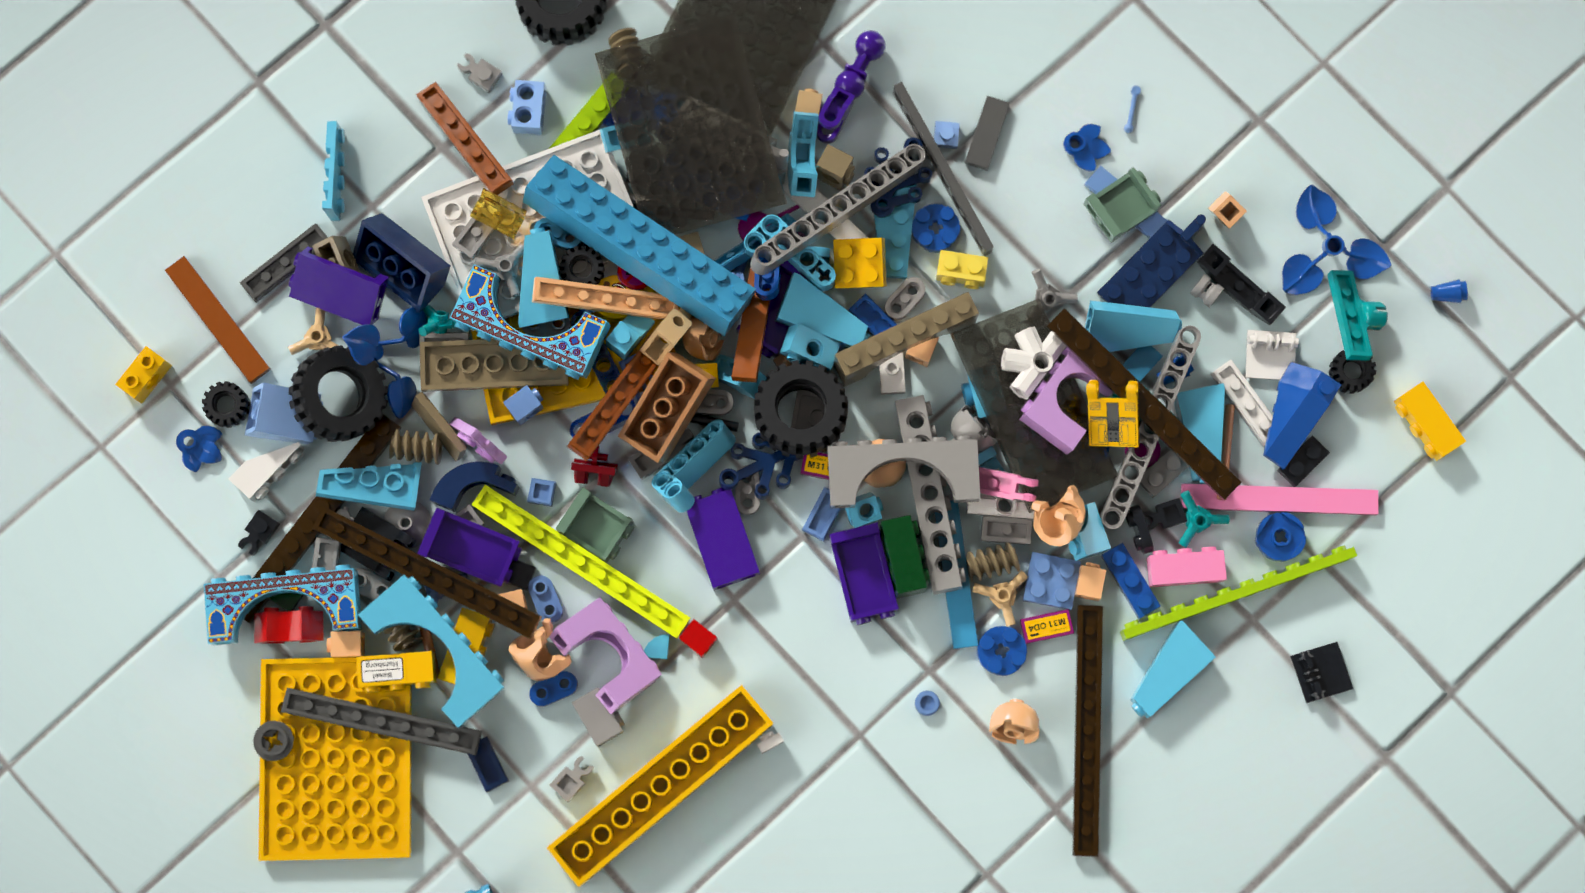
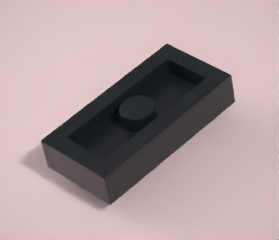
(1304, 461)

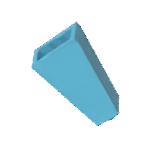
(538, 261)
(816, 310)
(1131, 326)
(1202, 414)
(1174, 666)

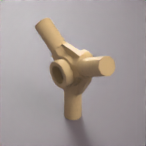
(316, 337)
(1003, 595)

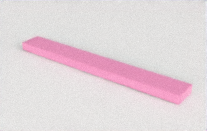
(1287, 499)

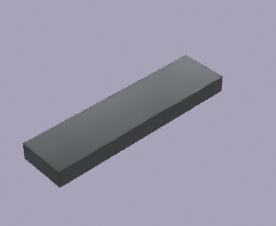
(281, 264)

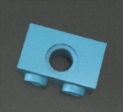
(800, 337)

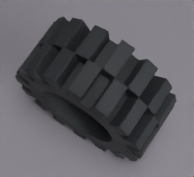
(579, 254)
(1348, 384)
(215, 394)

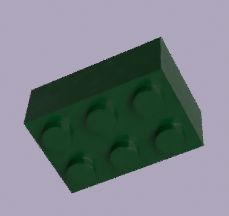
(904, 556)

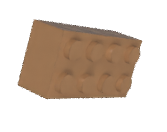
(666, 407)

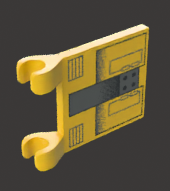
(1113, 419)

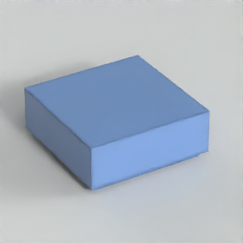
(541, 492)

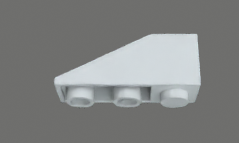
(260, 472)

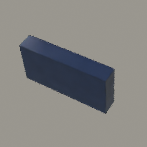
(488, 766)

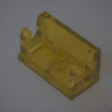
(498, 213)

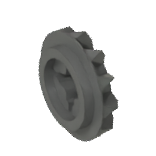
(262, 745)

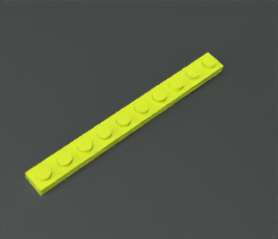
(581, 561)

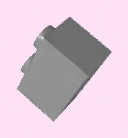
(596, 718)

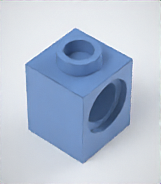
(524, 404)

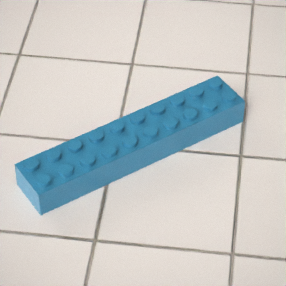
(638, 245)

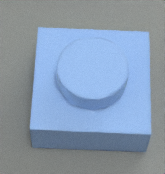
(946, 134)

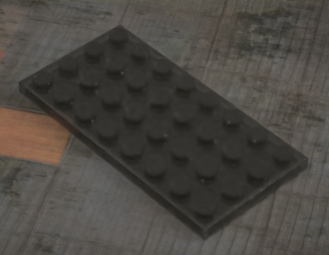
(1023, 448)

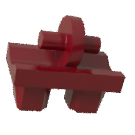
(605, 470)

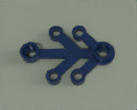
(888, 198)
(763, 462)

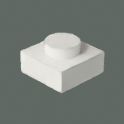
(769, 741)

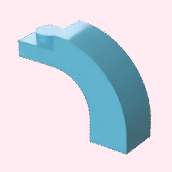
(801, 158)

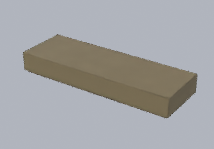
(439, 425)

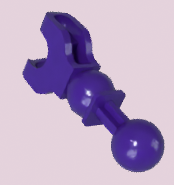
(849, 85)

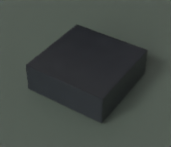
(521, 574)

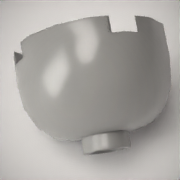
(967, 425)

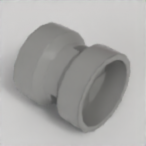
(1211, 294)

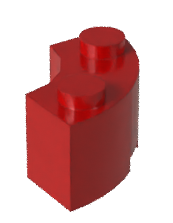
(288, 626)

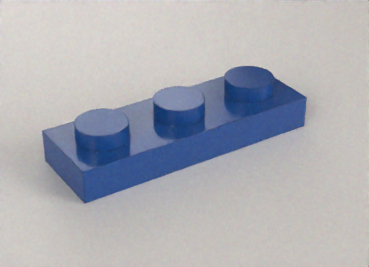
(1130, 580)

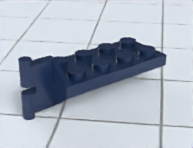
(1155, 266)

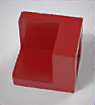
(698, 638)

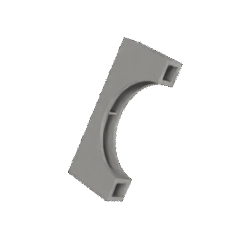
(952, 459)

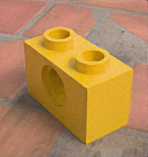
(143, 374)

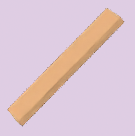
(601, 298)

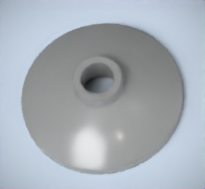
(418, 519)

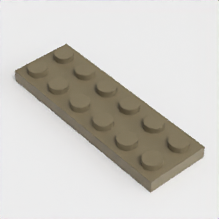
(481, 366)

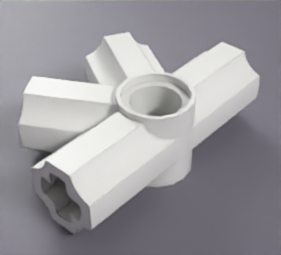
(1024, 359)
(989, 506)

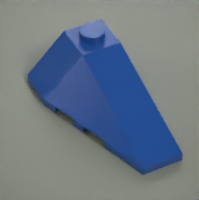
(1299, 405)

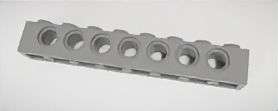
(940, 581)

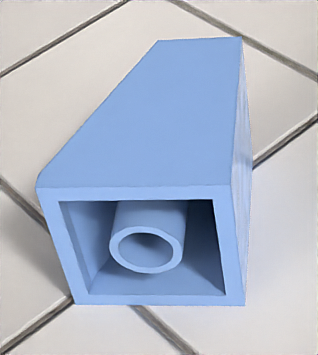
(273, 418)

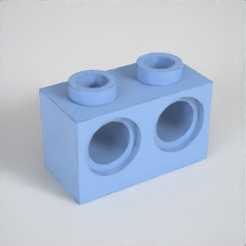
(533, 107)

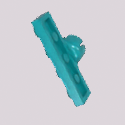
(1354, 315)

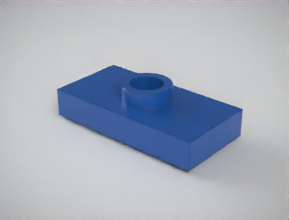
(872, 315)

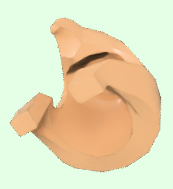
(1062, 521)
(534, 657)

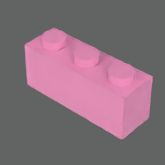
(1186, 567)

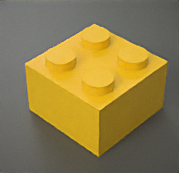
(859, 262)

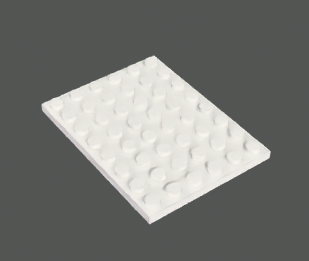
(451, 210)

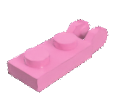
(1005, 484)

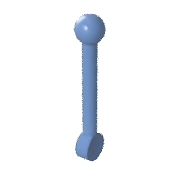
(1135, 91)

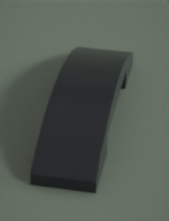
(1239, 286)

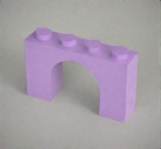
(1044, 413)
(600, 623)

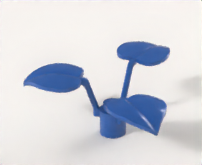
(1301, 274)
(366, 347)

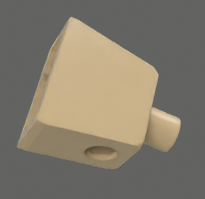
(670, 330)

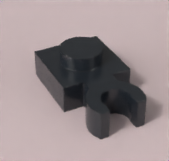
(1168, 514)
(260, 529)

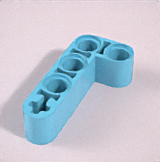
(760, 234)
(691, 463)

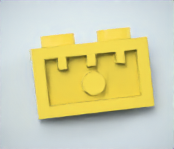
(961, 269)

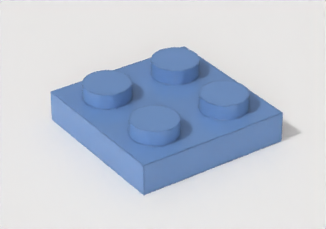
(1051, 581)

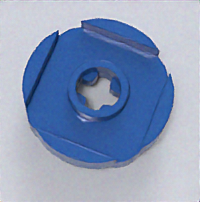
(935, 214)
(1266, 538)
(1008, 638)

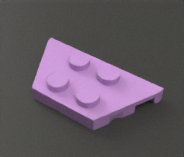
(474, 437)

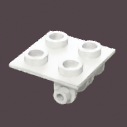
(1269, 353)

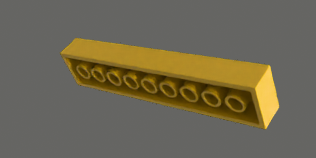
(660, 786)

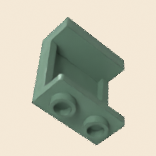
(1123, 204)
(595, 526)

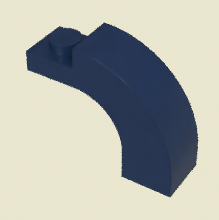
(466, 476)

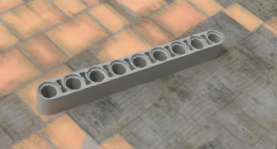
(832, 217)
(1150, 441)

